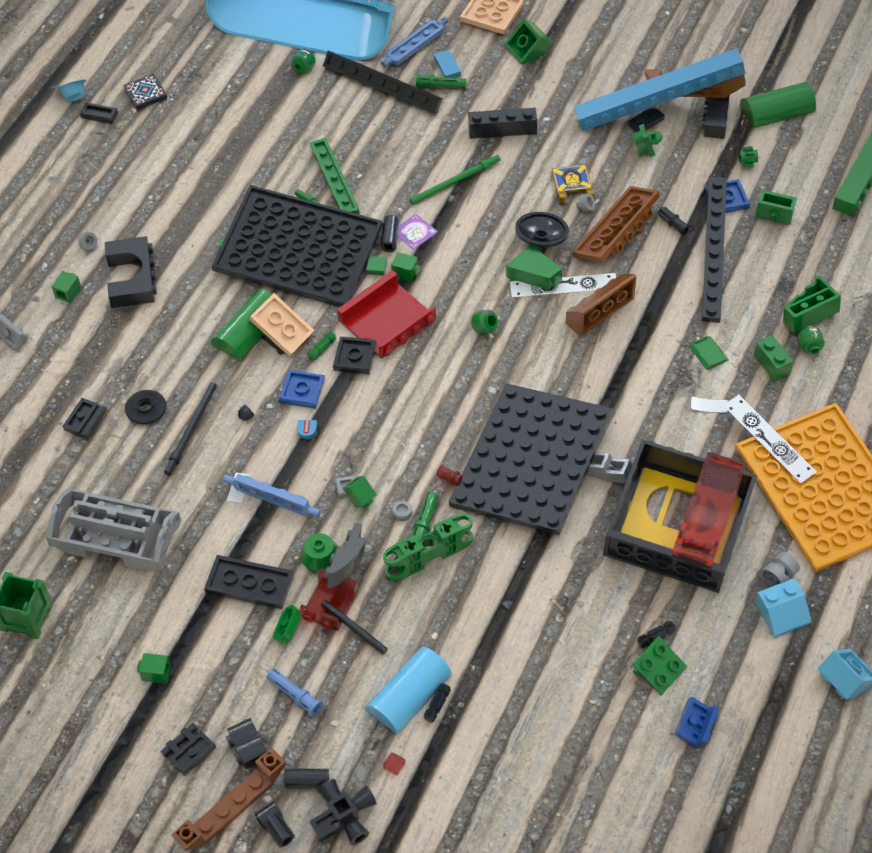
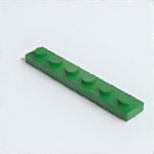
(334, 176)

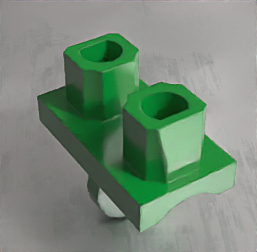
(645, 141)

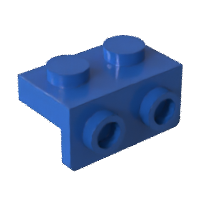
(696, 722)

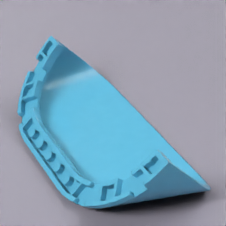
(342, 26)

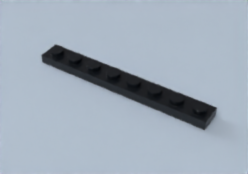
(382, 82)

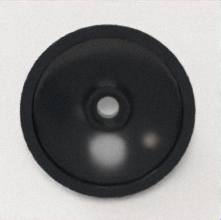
(541, 229)

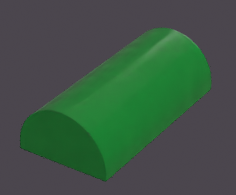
(779, 104)
(239, 333)

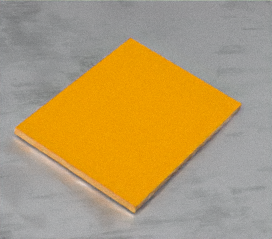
(833, 507)

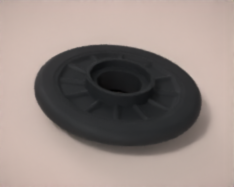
(154, 413)

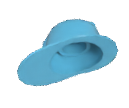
(72, 91)

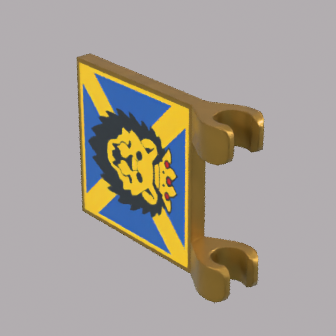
(571, 180)

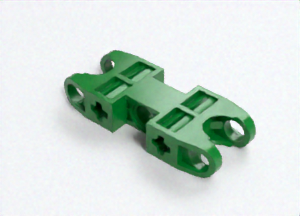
(439, 540)

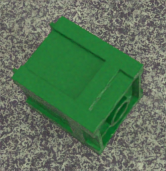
(23, 605)

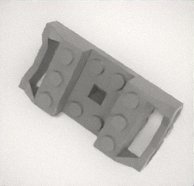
(113, 528)

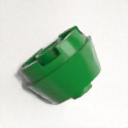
(317, 552)

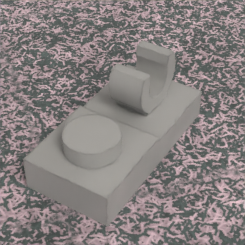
(12, 334)

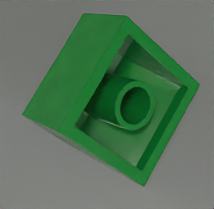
(528, 42)

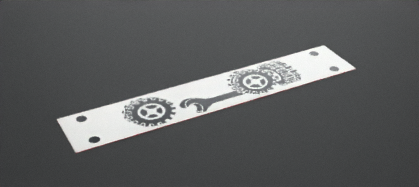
(567, 285)
(769, 438)

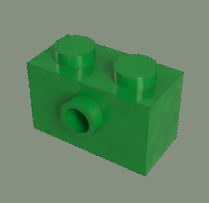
(776, 207)
(773, 358)

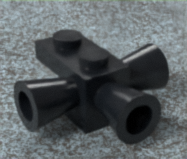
(342, 813)

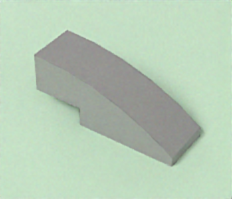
(609, 468)

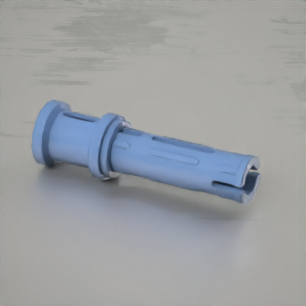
(301, 697)

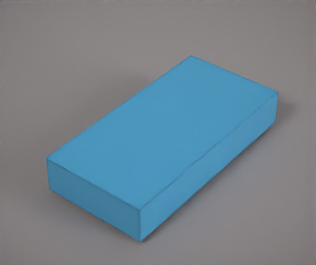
(447, 64)

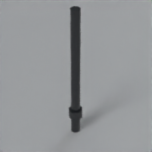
(176, 456)

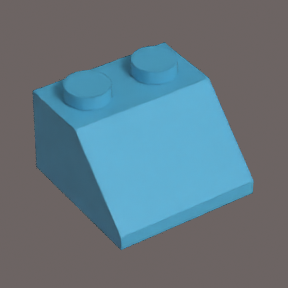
(783, 607)
(846, 673)

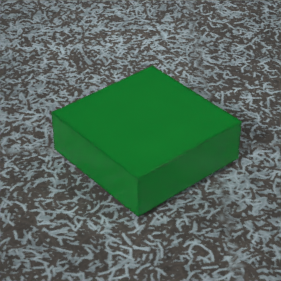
(376, 265)

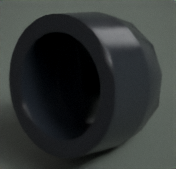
(245, 413)

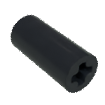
(389, 233)
(305, 777)

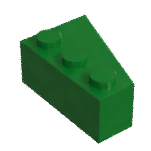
(811, 306)

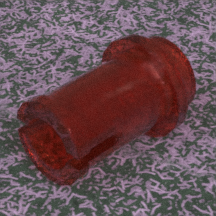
(448, 475)

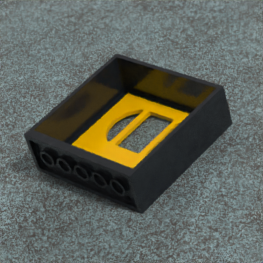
(649, 542)

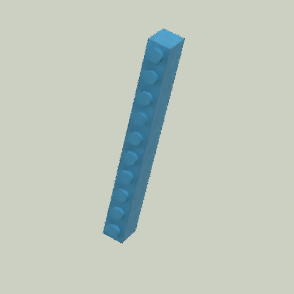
(660, 89)

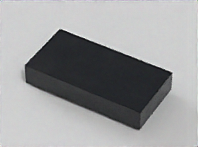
(99, 113)

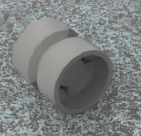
(781, 569)

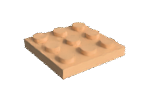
(492, 14)

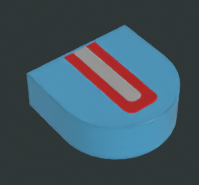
(307, 428)

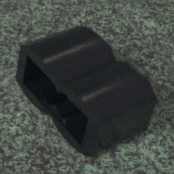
(246, 742)

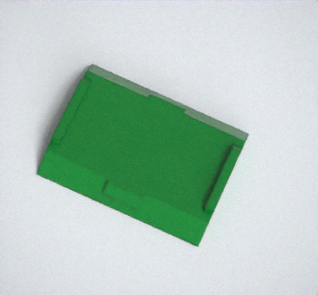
(708, 352)

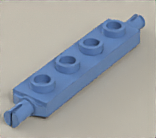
(414, 42)
(272, 495)

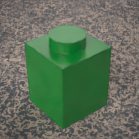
(405, 266)
(66, 286)
(360, 492)
(154, 668)

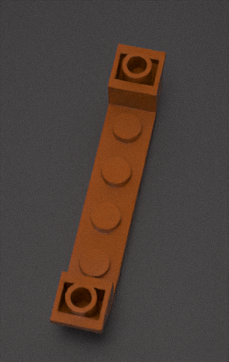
(718, 90)
(233, 804)

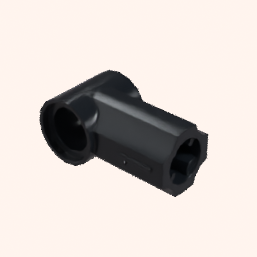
(272, 820)

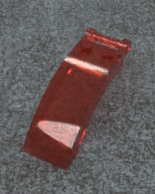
(709, 508)

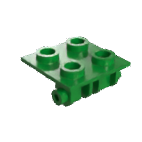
(659, 665)

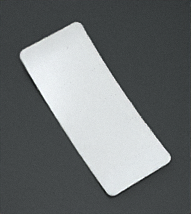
(708, 405)

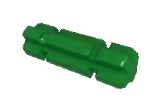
(321, 345)

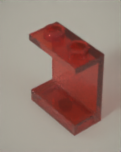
(340, 596)

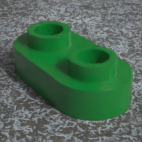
(286, 625)

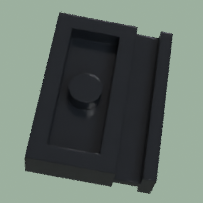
(84, 418)

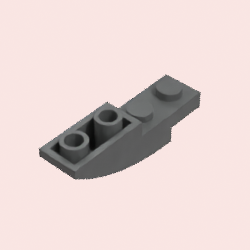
(346, 557)

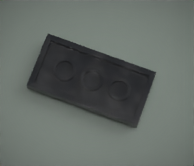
(249, 581)

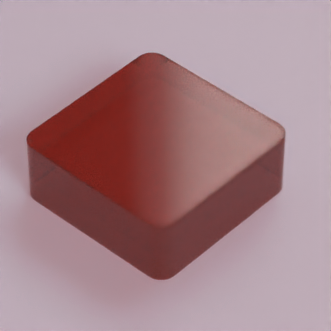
(394, 763)

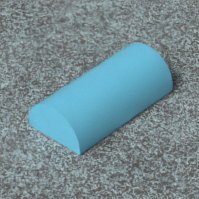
(409, 689)

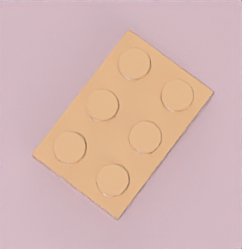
(281, 324)

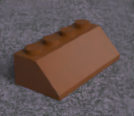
(601, 304)

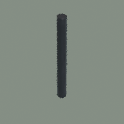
(354, 627)

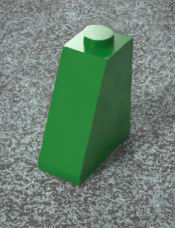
(534, 269)

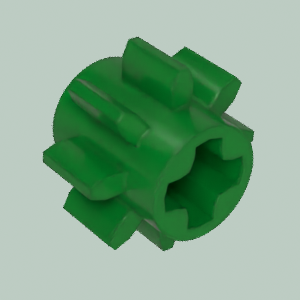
(748, 156)

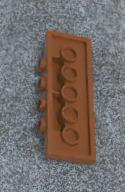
(617, 225)

